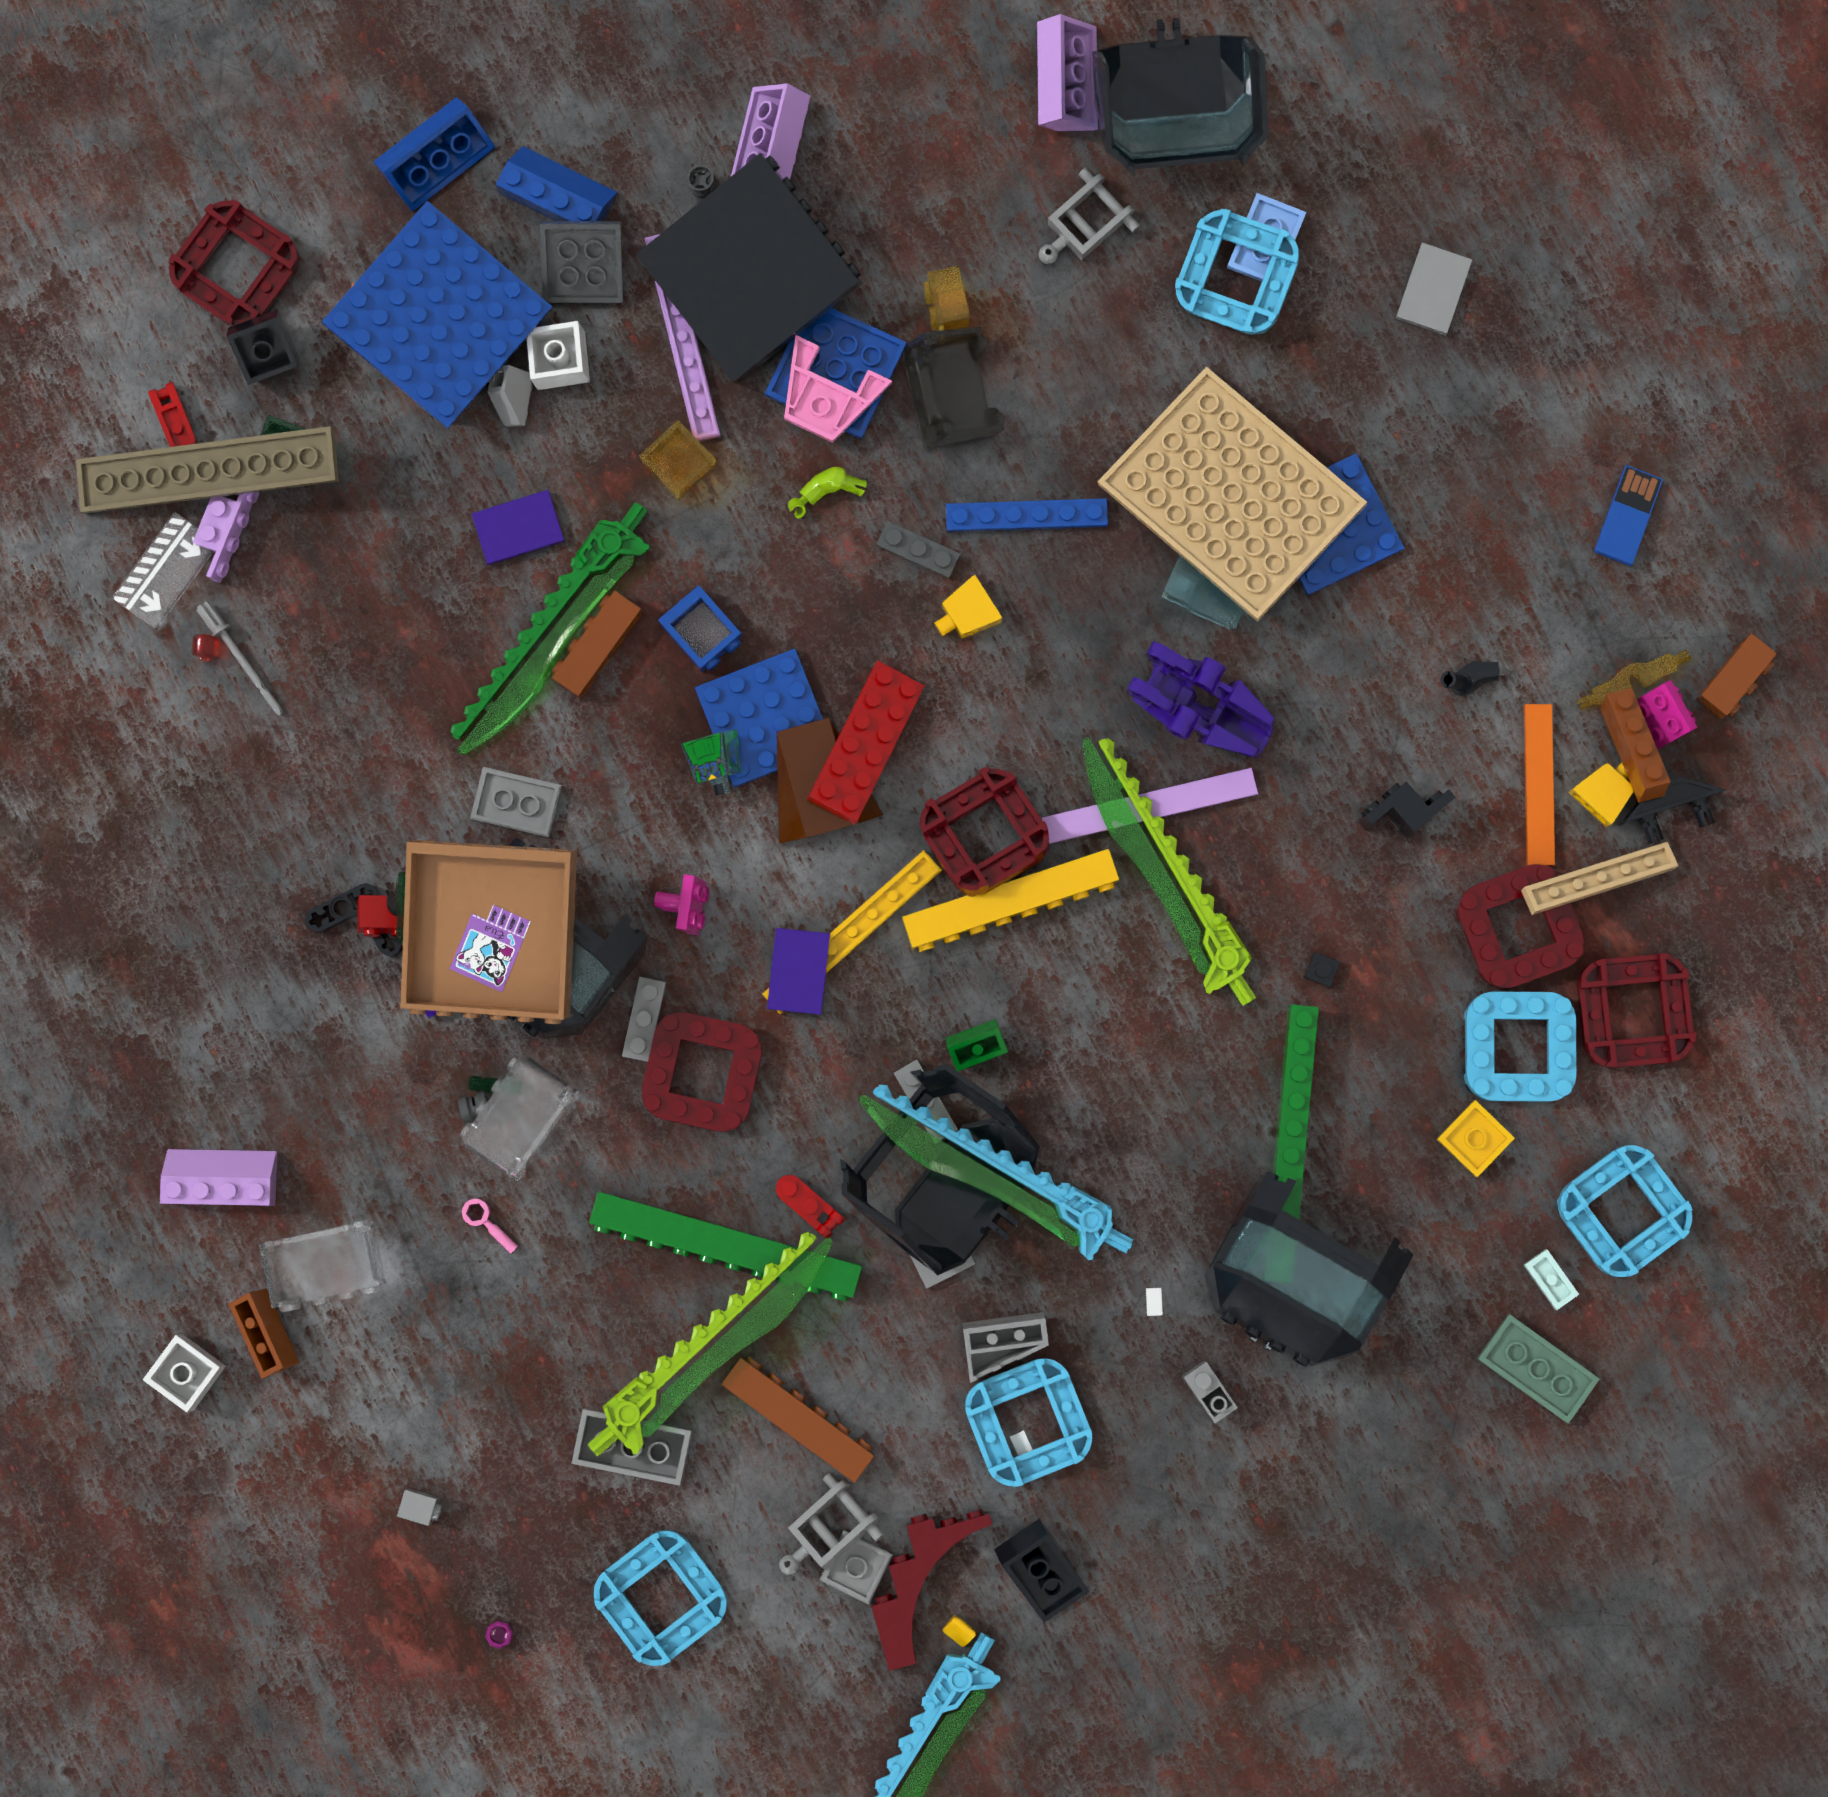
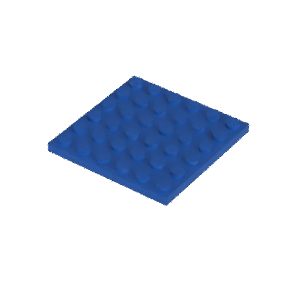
(437, 315)

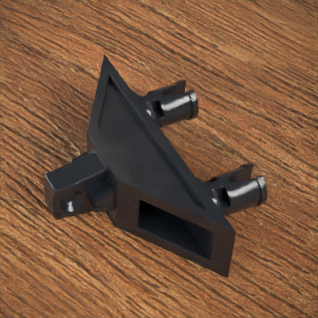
(1679, 793)

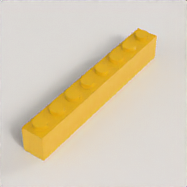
(1011, 899)

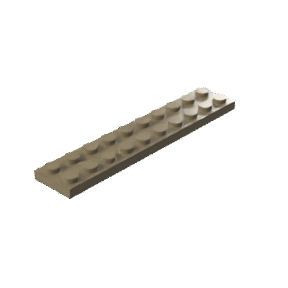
(207, 470)

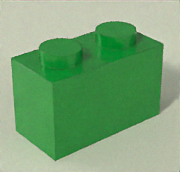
(976, 1045)

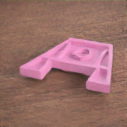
(822, 404)

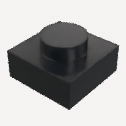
(1322, 970)

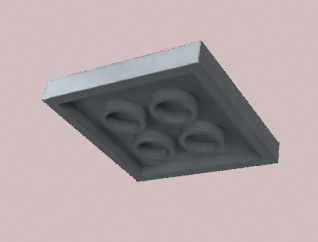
(581, 261)

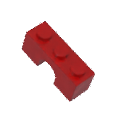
(374, 916)

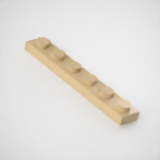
(1599, 878)

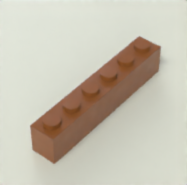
(798, 1419)

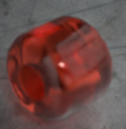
(205, 647)

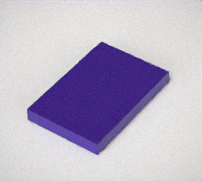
(518, 527)
(798, 971)

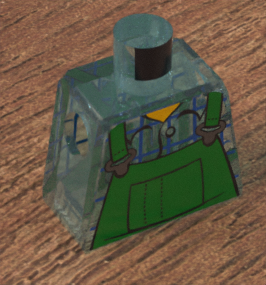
(714, 759)

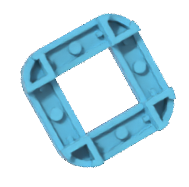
(1200, 258)
(1480, 1046)
(1658, 1188)
(1046, 1458)
(627, 1621)

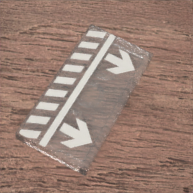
(163, 572)

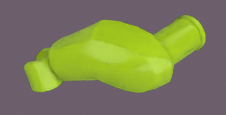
(824, 483)

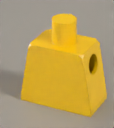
(968, 610)
(1604, 793)

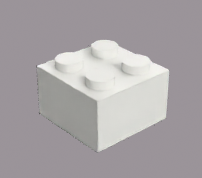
(558, 355)
(184, 1373)

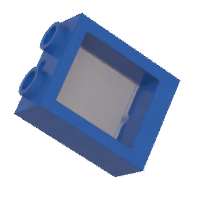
(701, 629)

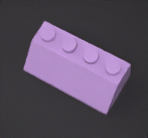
(1066, 74)
(773, 126)
(219, 1177)

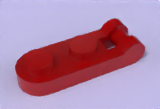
(172, 416)
(807, 1204)

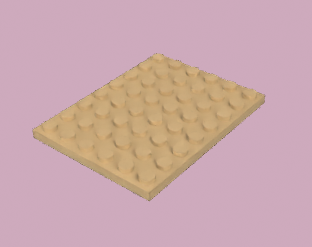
(1232, 493)

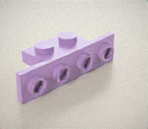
(221, 530)

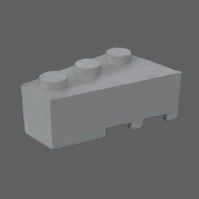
(1002, 1341)

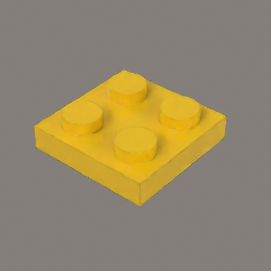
(1475, 1138)

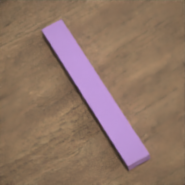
(689, 369)
(1164, 803)

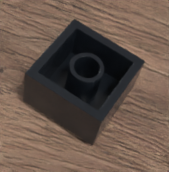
(262, 347)

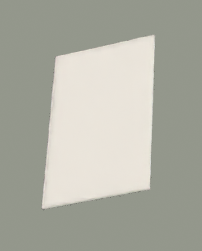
(1154, 1301)
(1021, 1443)

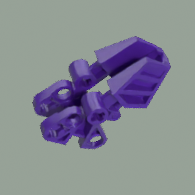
(1235, 725)

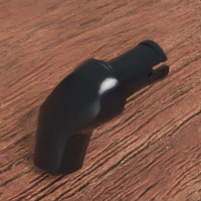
(1470, 677)

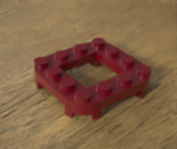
(203, 242)
(963, 800)
(1483, 941)
(1675, 1008)
(663, 1061)

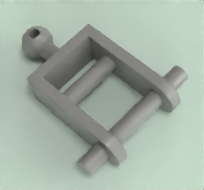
(1093, 184)
(810, 1517)

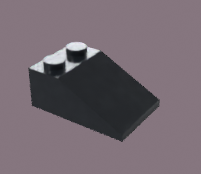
(1041, 1570)

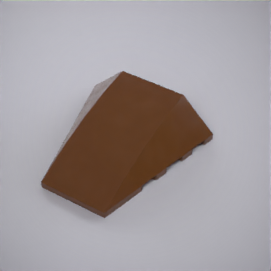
(799, 761)

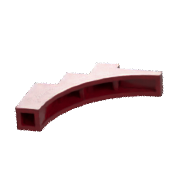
(908, 1573)

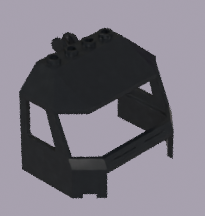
(941, 1216)

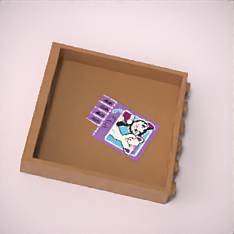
(488, 930)

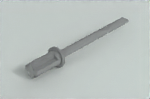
(220, 628)

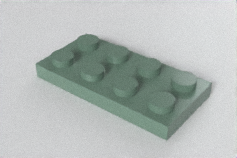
(1538, 1368)

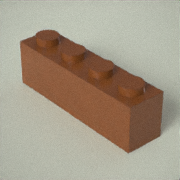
(597, 644)
(1635, 745)

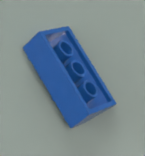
(434, 154)
(553, 188)

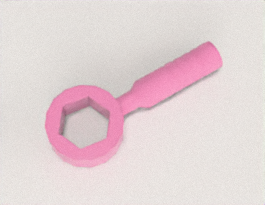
(493, 1229)

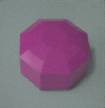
(499, 1634)

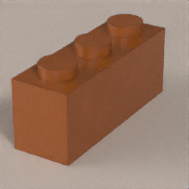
(1737, 677)
(263, 1333)

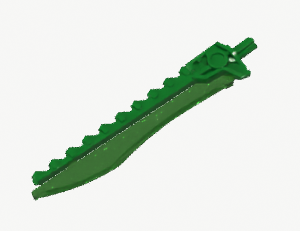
(595, 556)

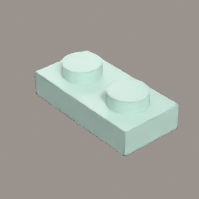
(1551, 1279)

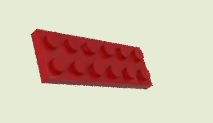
(865, 742)

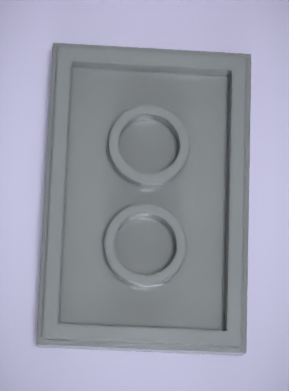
(1433, 289)
(516, 802)

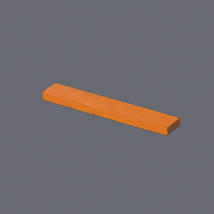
(1539, 784)

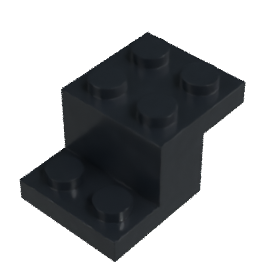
(1405, 808)

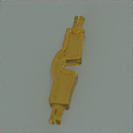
(1645, 672)

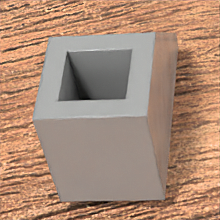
(510, 395)
(1209, 1391)

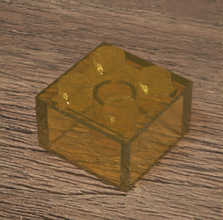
(948, 299)
(677, 460)

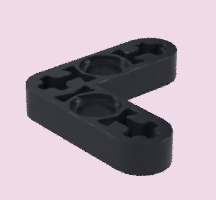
(327, 924)

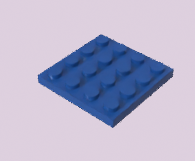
(844, 358)
(1362, 542)
(759, 704)

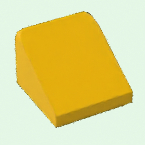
(959, 1631)

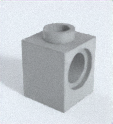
(419, 1507)

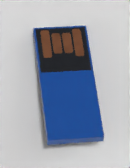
(1628, 515)

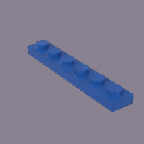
(1026, 515)

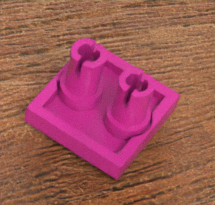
(1666, 714)
(687, 904)

